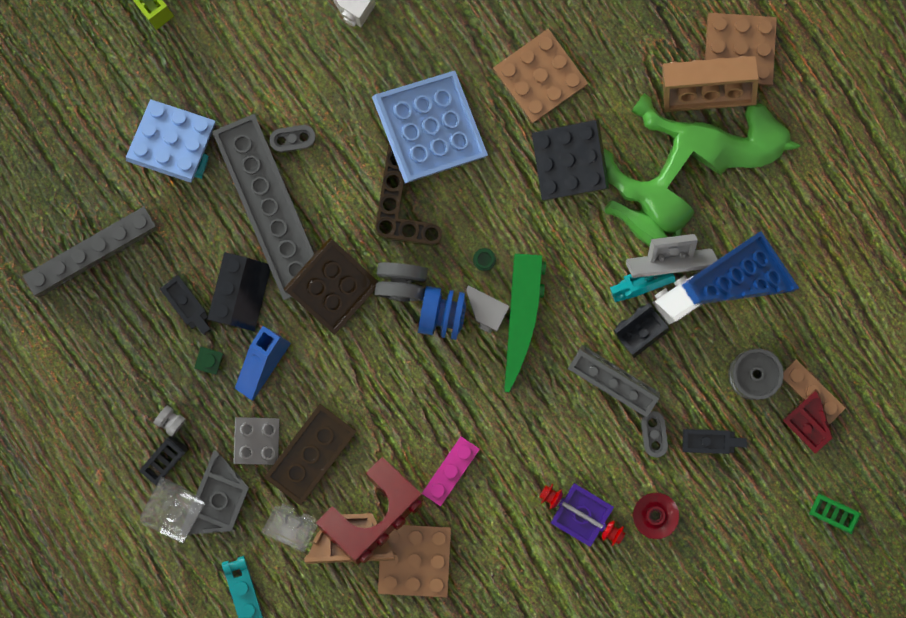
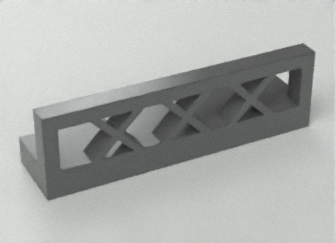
(614, 381)

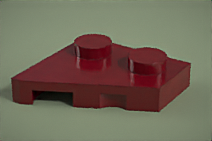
(810, 422)

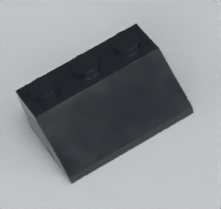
(239, 292)

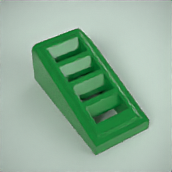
(817, 504)

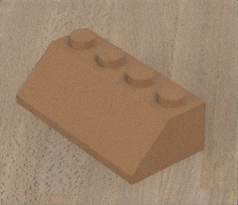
(710, 83)

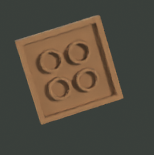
(743, 36)
(540, 76)
(419, 562)

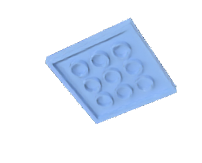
(429, 126)

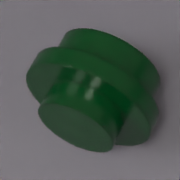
(484, 259)

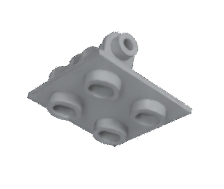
(256, 440)

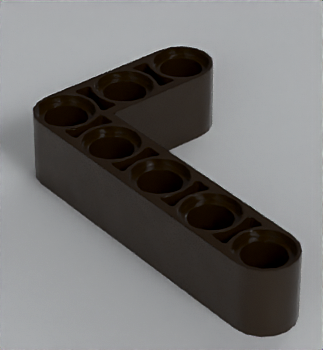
(393, 216)

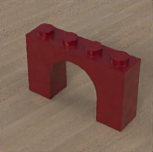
(360, 542)

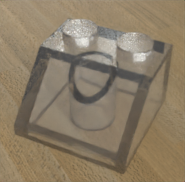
(171, 510)
(290, 528)

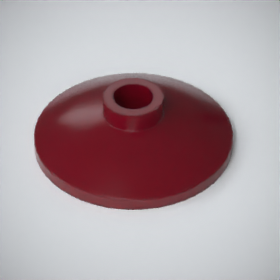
(667, 519)

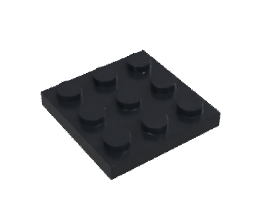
(570, 160)

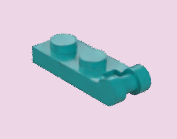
(242, 589)

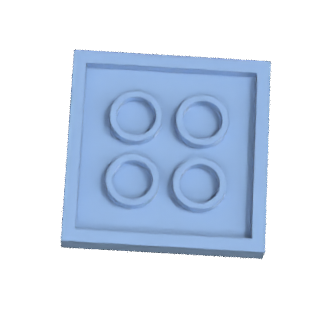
(170, 140)

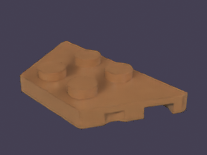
(326, 551)

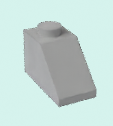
(486, 310)

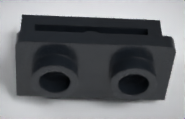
(641, 330)

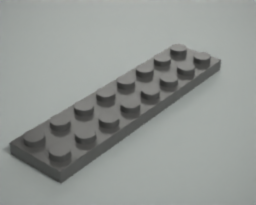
(265, 199)

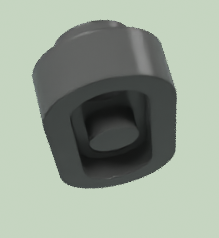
(292, 137)
(653, 434)

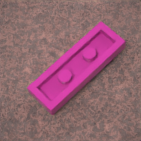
(450, 471)

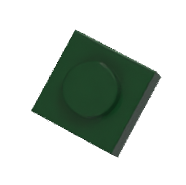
(209, 360)

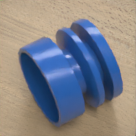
(441, 312)

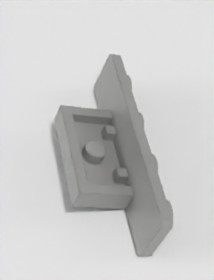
(671, 256)

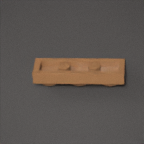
(804, 383)

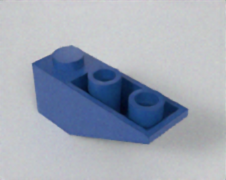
(260, 361)

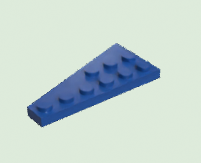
(742, 273)

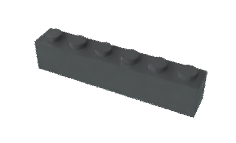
(91, 252)

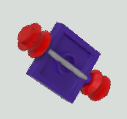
(582, 514)

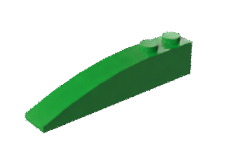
(523, 311)

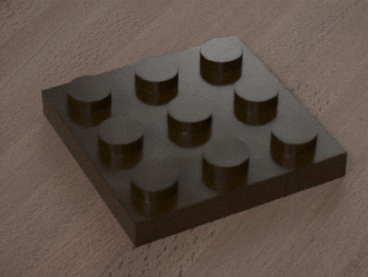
(331, 286)

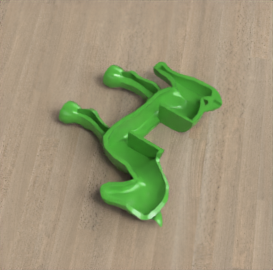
(661, 208)

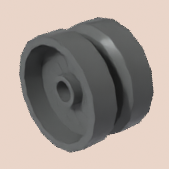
(400, 285)
(742, 369)

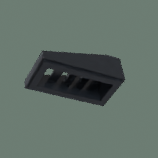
(174, 443)

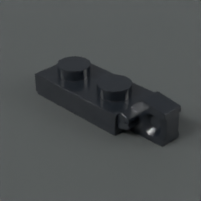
(186, 304)
(711, 441)

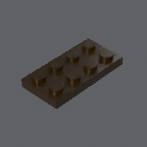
(310, 454)

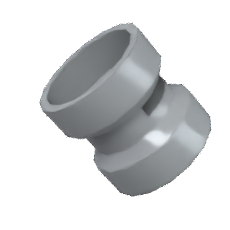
(171, 426)

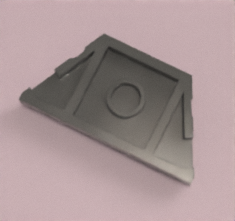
(223, 497)

